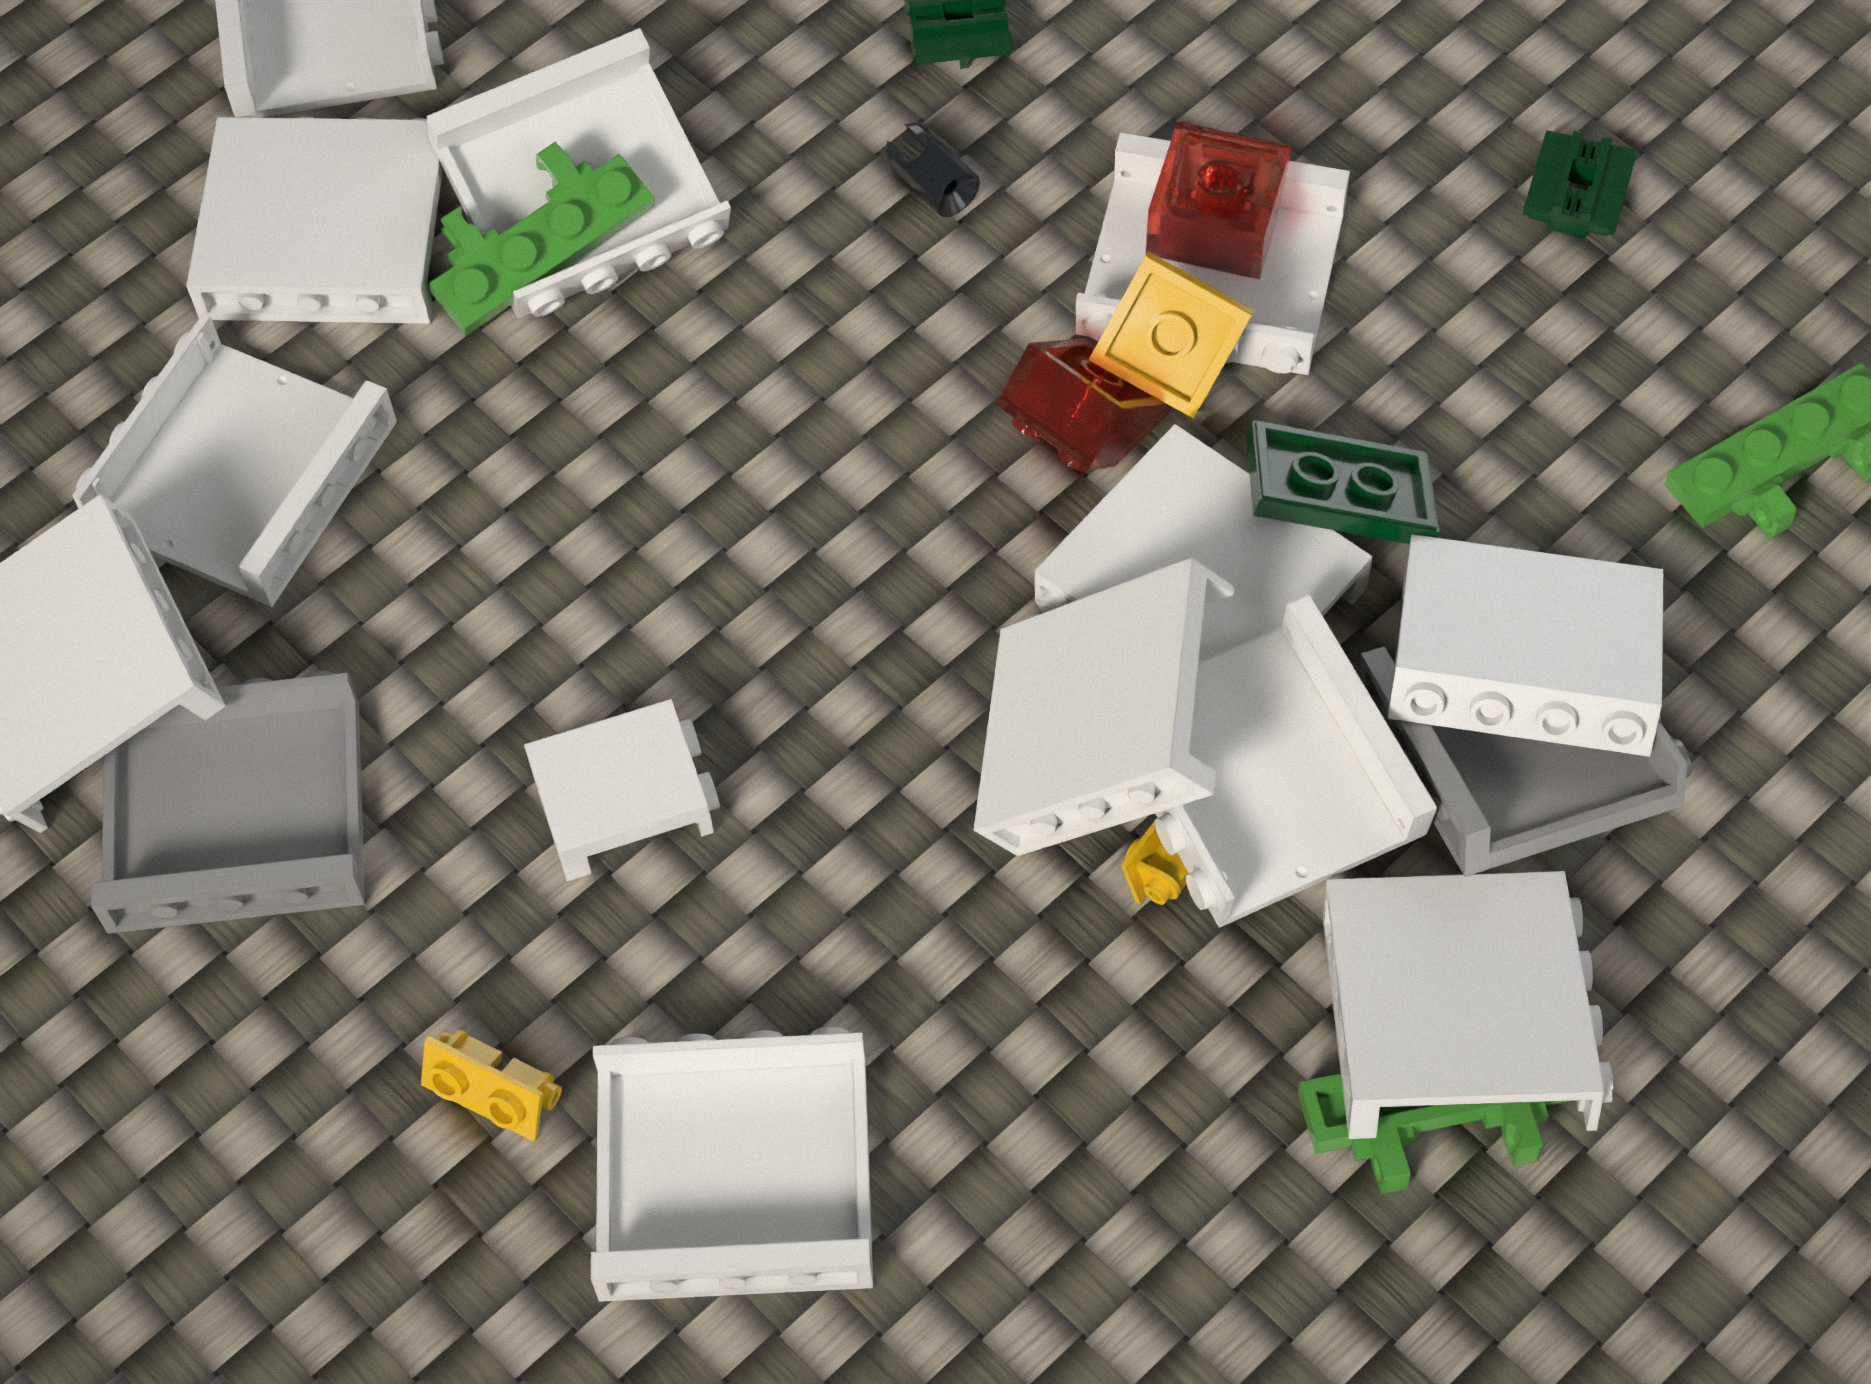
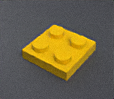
(1171, 334)

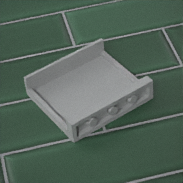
(1523, 795)
(236, 809)

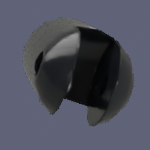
(936, 174)

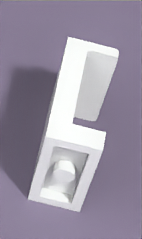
(620, 783)

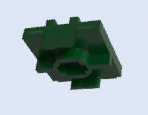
(958, 30)
(1583, 162)

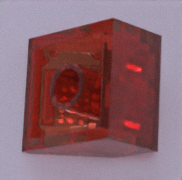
(1217, 200)
(1078, 405)

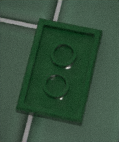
(1340, 483)

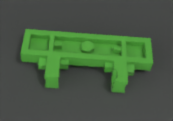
(579, 215)
(1750, 466)
(1327, 1125)

